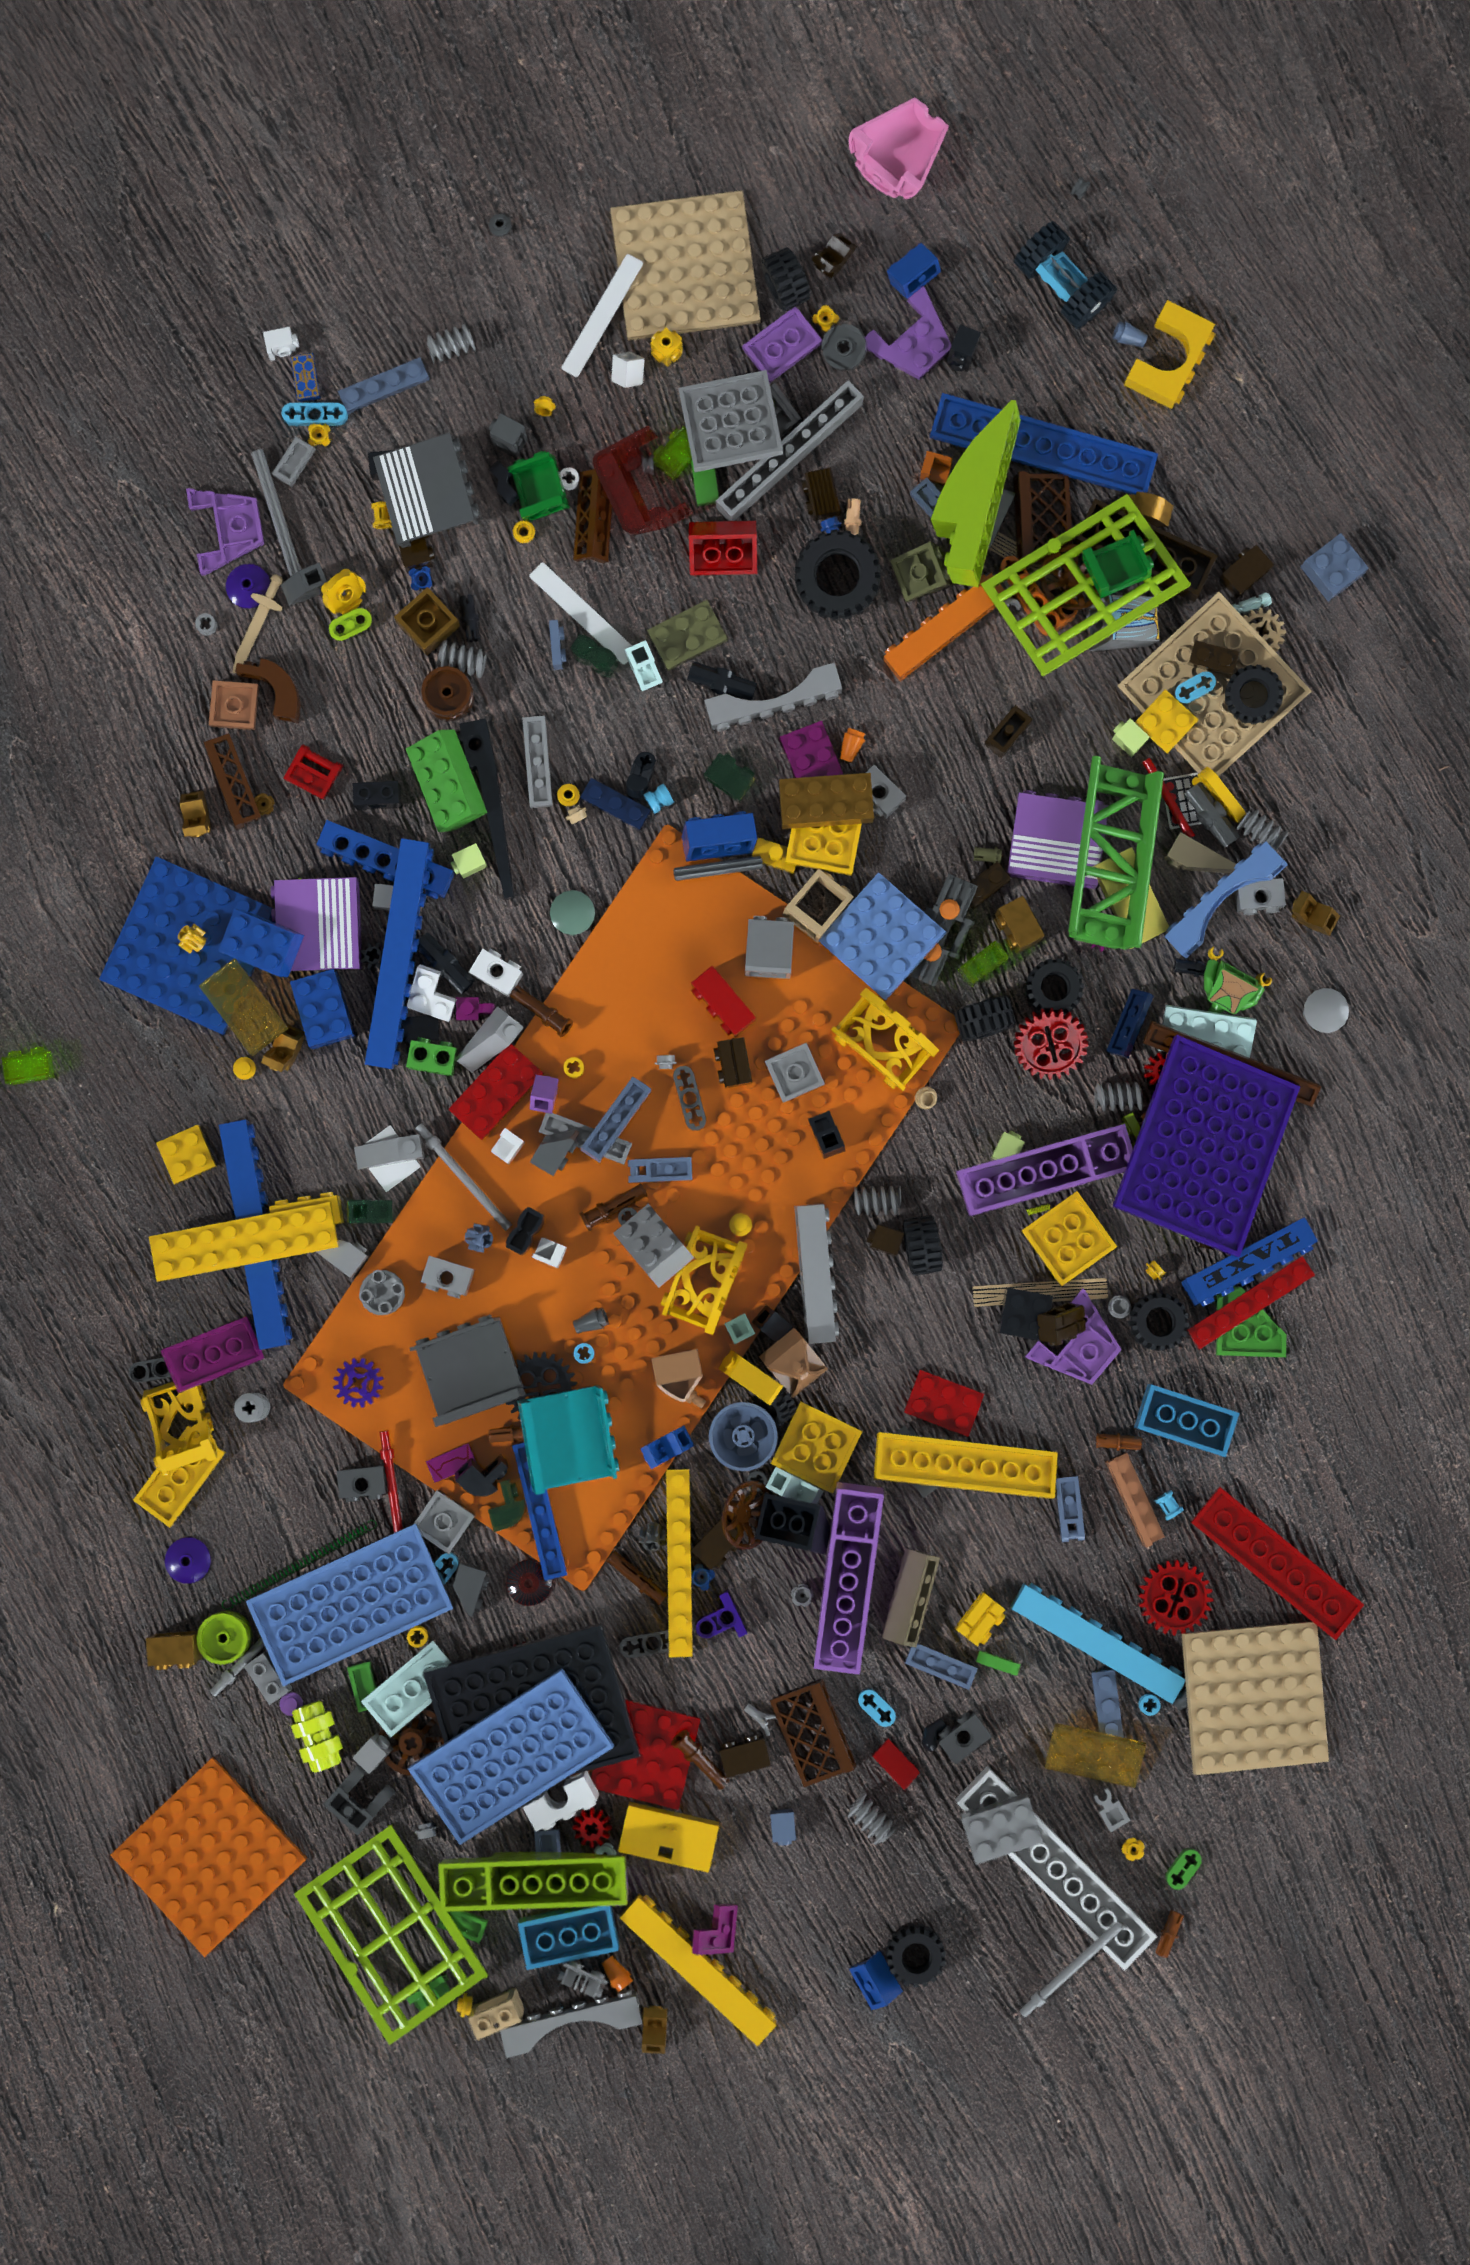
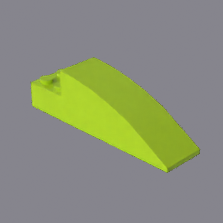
(973, 495)
(532, 1881)

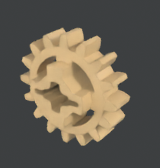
(1268, 634)

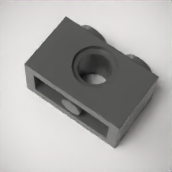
(508, 435)
(348, 1480)
(977, 1736)

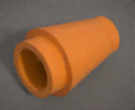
(851, 744)
(617, 1974)

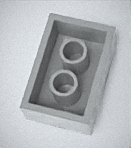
(653, 1245)
(1001, 1828)

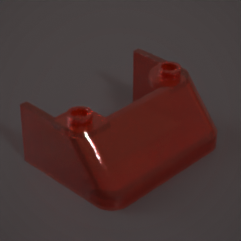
(614, 469)

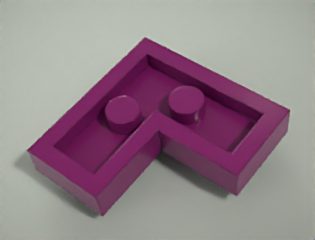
(721, 1935)

